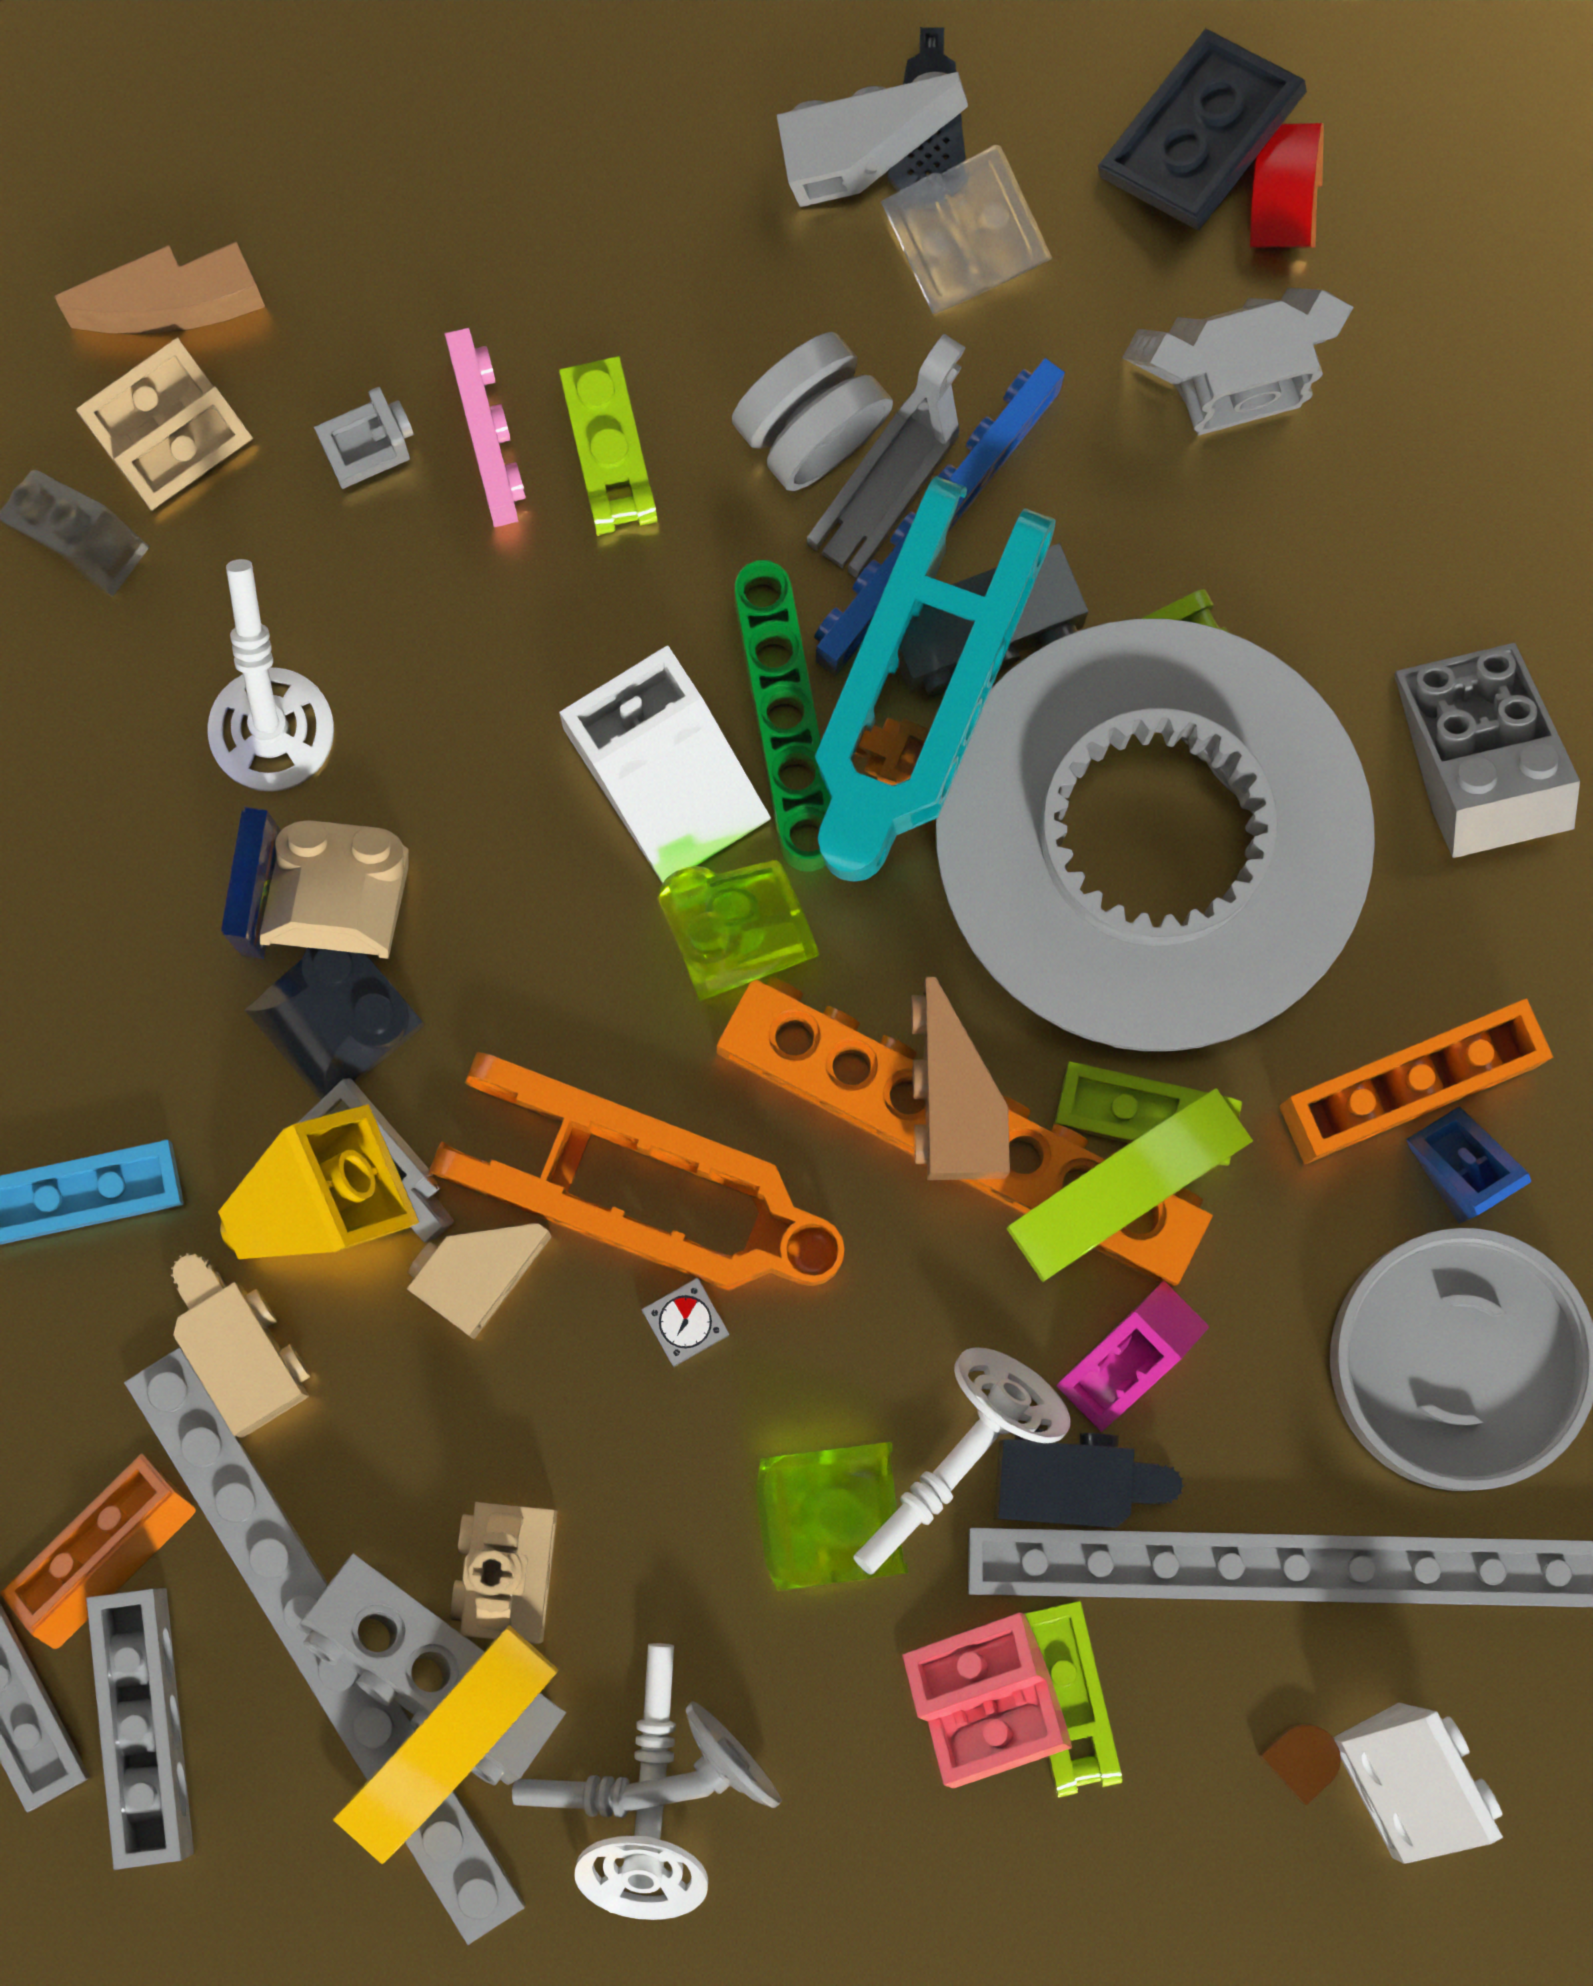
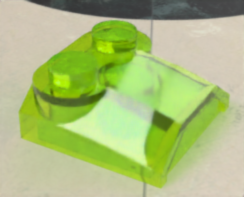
(734, 925)
(823, 1511)

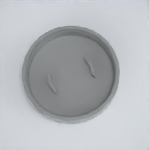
(1463, 1360)

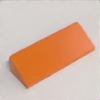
(98, 1551)

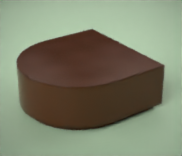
(1303, 1759)

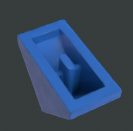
(1466, 1164)

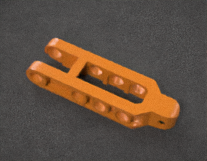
(781, 1240)

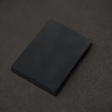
(1202, 129)

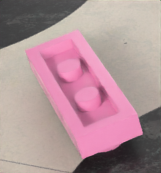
(486, 426)

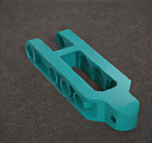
(870, 813)

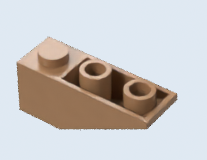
(964, 1108)

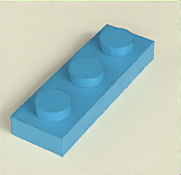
(88, 1191)

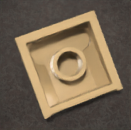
(335, 888)

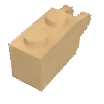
(234, 1349)

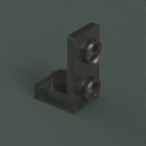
(75, 529)

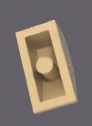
(475, 1272)

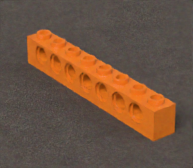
(752, 1044)

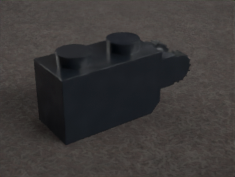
(1077, 1482)

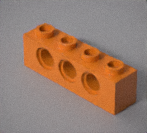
(1415, 1081)

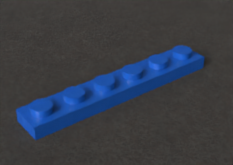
(990, 447)

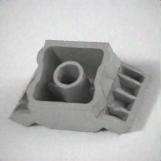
(1243, 359)

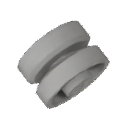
(811, 411)

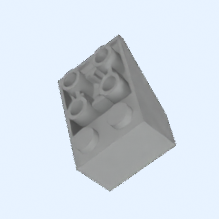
(1488, 750)

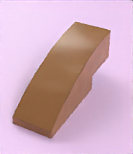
(161, 296)

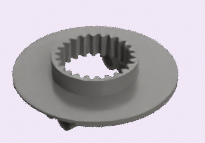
(1263, 740)

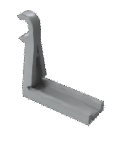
(895, 465)

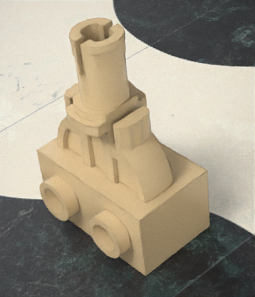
(504, 1571)

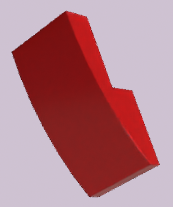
(1286, 188)

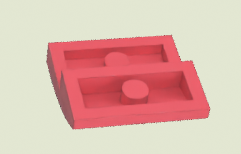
(987, 1700)

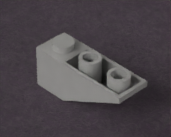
(853, 141)

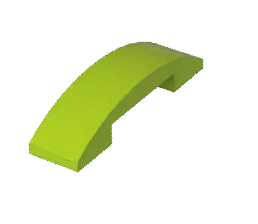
(1128, 1184)

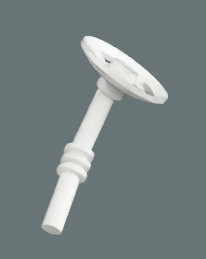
(264, 710)
(1008, 1402)
(645, 1852)

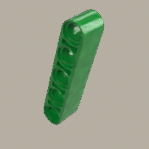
(779, 686)

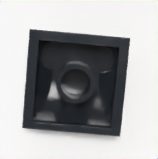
(334, 1017)

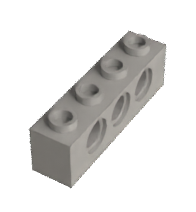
(414, 1634)
(140, 1728)

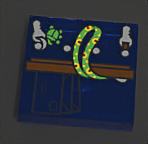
(250, 881)

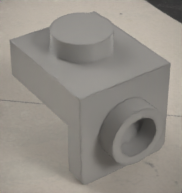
(366, 439)

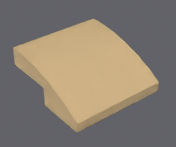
(164, 424)

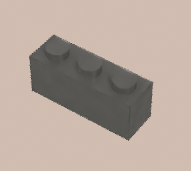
(938, 637)

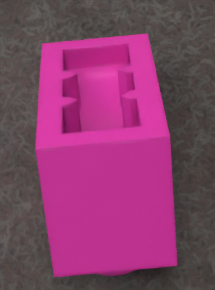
(1133, 1356)

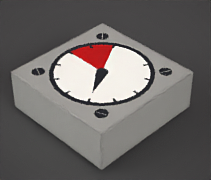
(685, 1322)

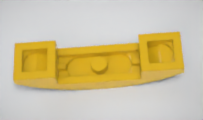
(446, 1745)

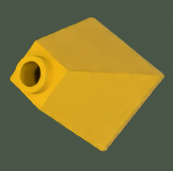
(318, 1190)

